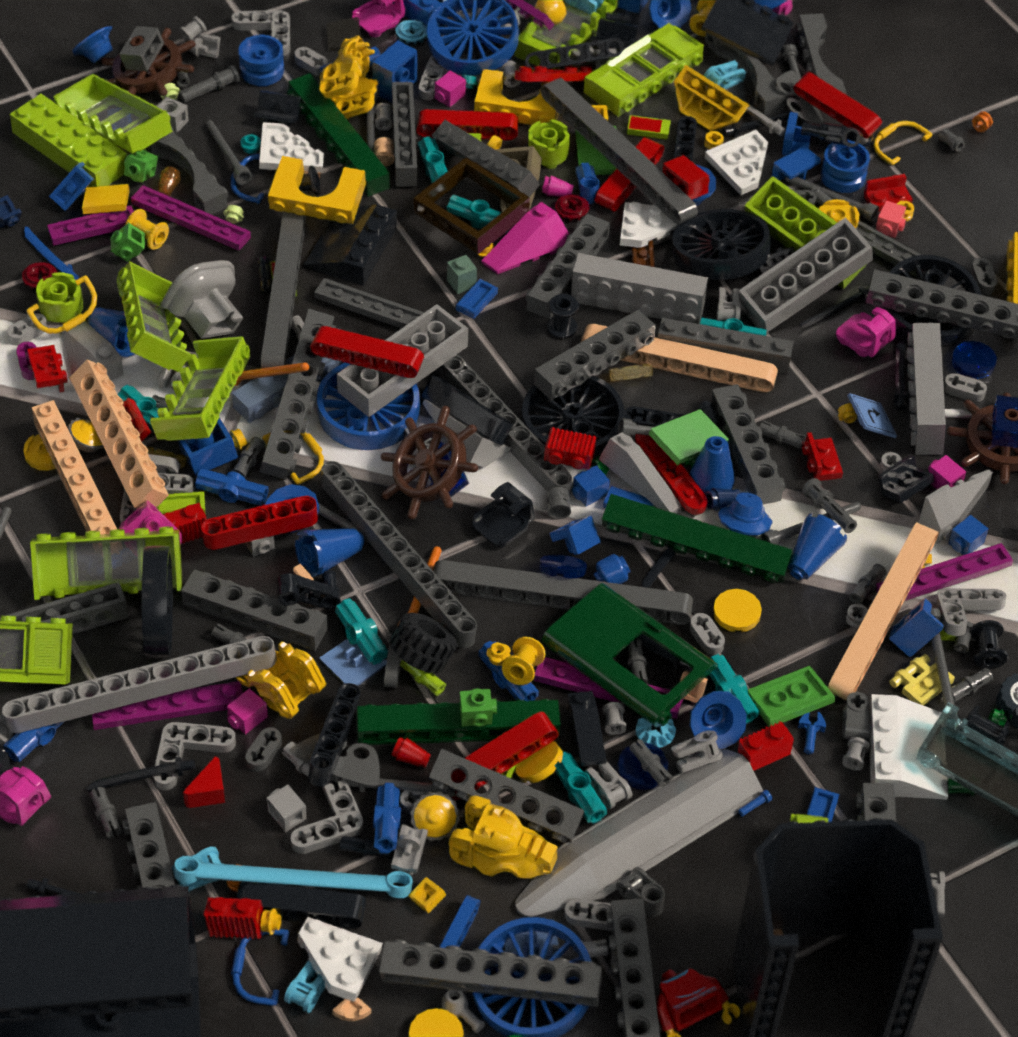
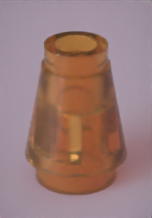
(168, 180)

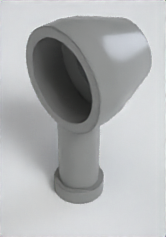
(460, 1009)

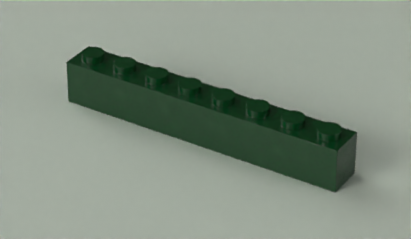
(338, 134)
(697, 538)
(443, 721)

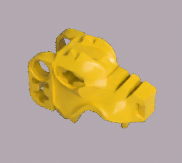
(346, 78)
(287, 681)
(500, 843)

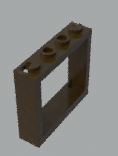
(456, 228)

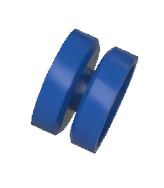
(261, 60)
(845, 167)

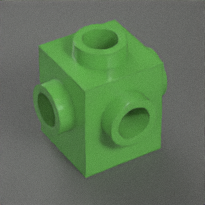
(140, 165)
(127, 242)
(477, 707)

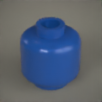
(612, 570)

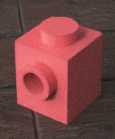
(891, 219)

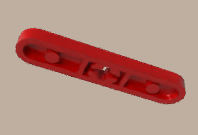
(542, 74)
(680, 482)

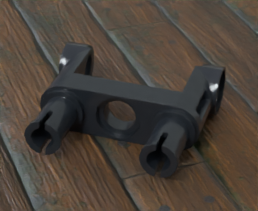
(835, 134)

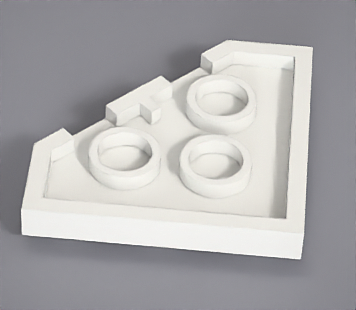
(280, 142)
(740, 160)
(643, 224)
(339, 956)

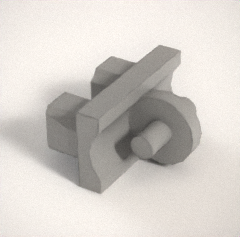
(206, 45)
(409, 849)

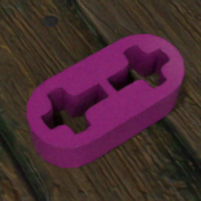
(23, 360)

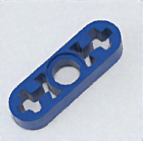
(461, 922)

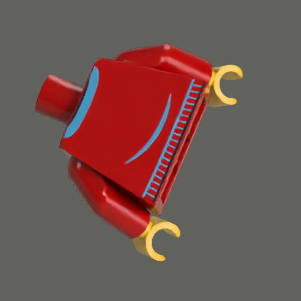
(690, 998)

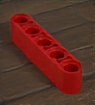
(837, 104)
(487, 123)
(618, 187)
(367, 352)
(259, 522)
(512, 747)

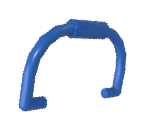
(233, 182)
(237, 967)

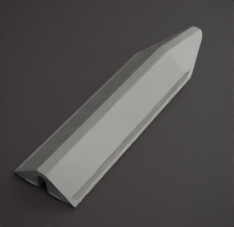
(643, 833)

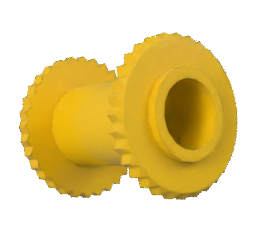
(697, 20)
(155, 234)
(519, 668)

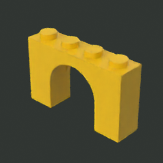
(491, 100)
(337, 206)

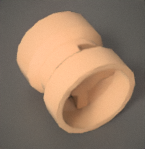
(384, 151)

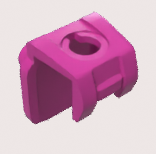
(379, 15)
(867, 333)
(146, 517)
(21, 795)

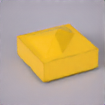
(427, 895)

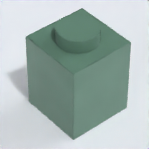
(461, 274)

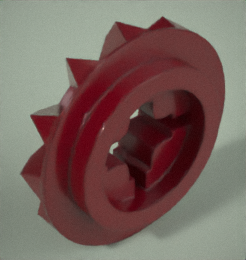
(576, 202)
(31, 273)

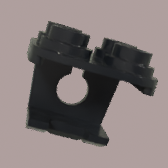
(506, 517)

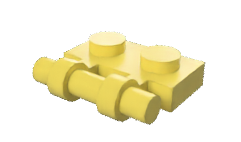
(923, 687)

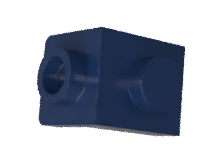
(8, 214)

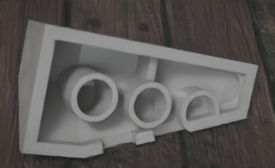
(86, 343)
(478, 448)
(634, 467)
(951, 505)

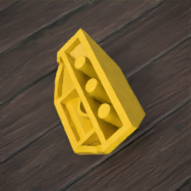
(707, 101)

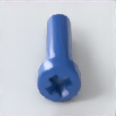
(764, 797)

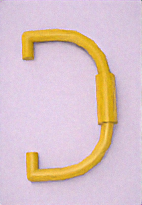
(891, 128)
(72, 323)
(316, 449)

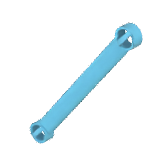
(292, 877)

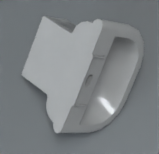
(202, 298)

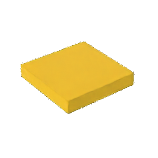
(105, 199)

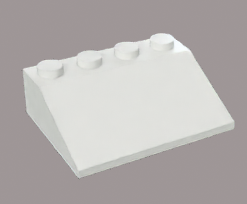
(894, 742)

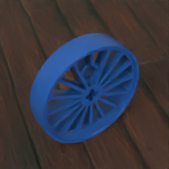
(472, 34)
(363, 439)
(494, 944)

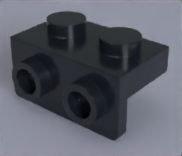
(611, 29)
(904, 480)

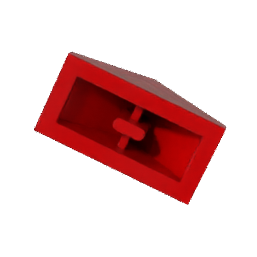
(206, 787)

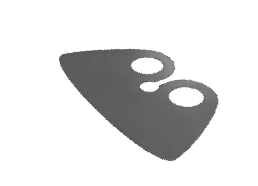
(808, 111)
(349, 767)

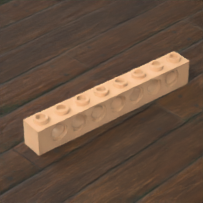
(118, 435)
(72, 468)

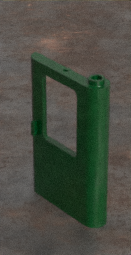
(602, 628)

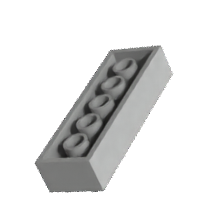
(806, 275)
(638, 287)
(433, 333)
(926, 389)

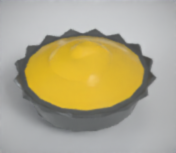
(85, 435)
(436, 814)

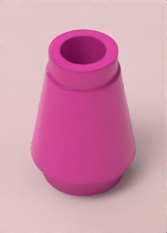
(556, 187)

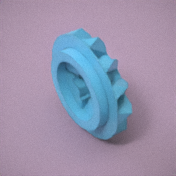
(417, 27)
(661, 739)

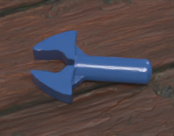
(811, 730)

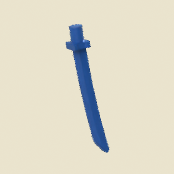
(41, 248)

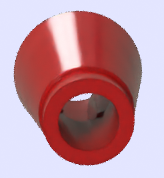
(410, 753)

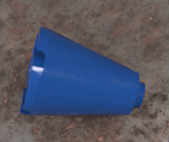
(112, 327)
(713, 466)
(815, 546)
(326, 548)

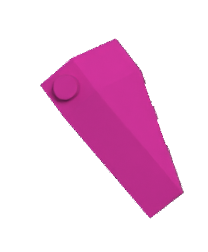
(534, 235)

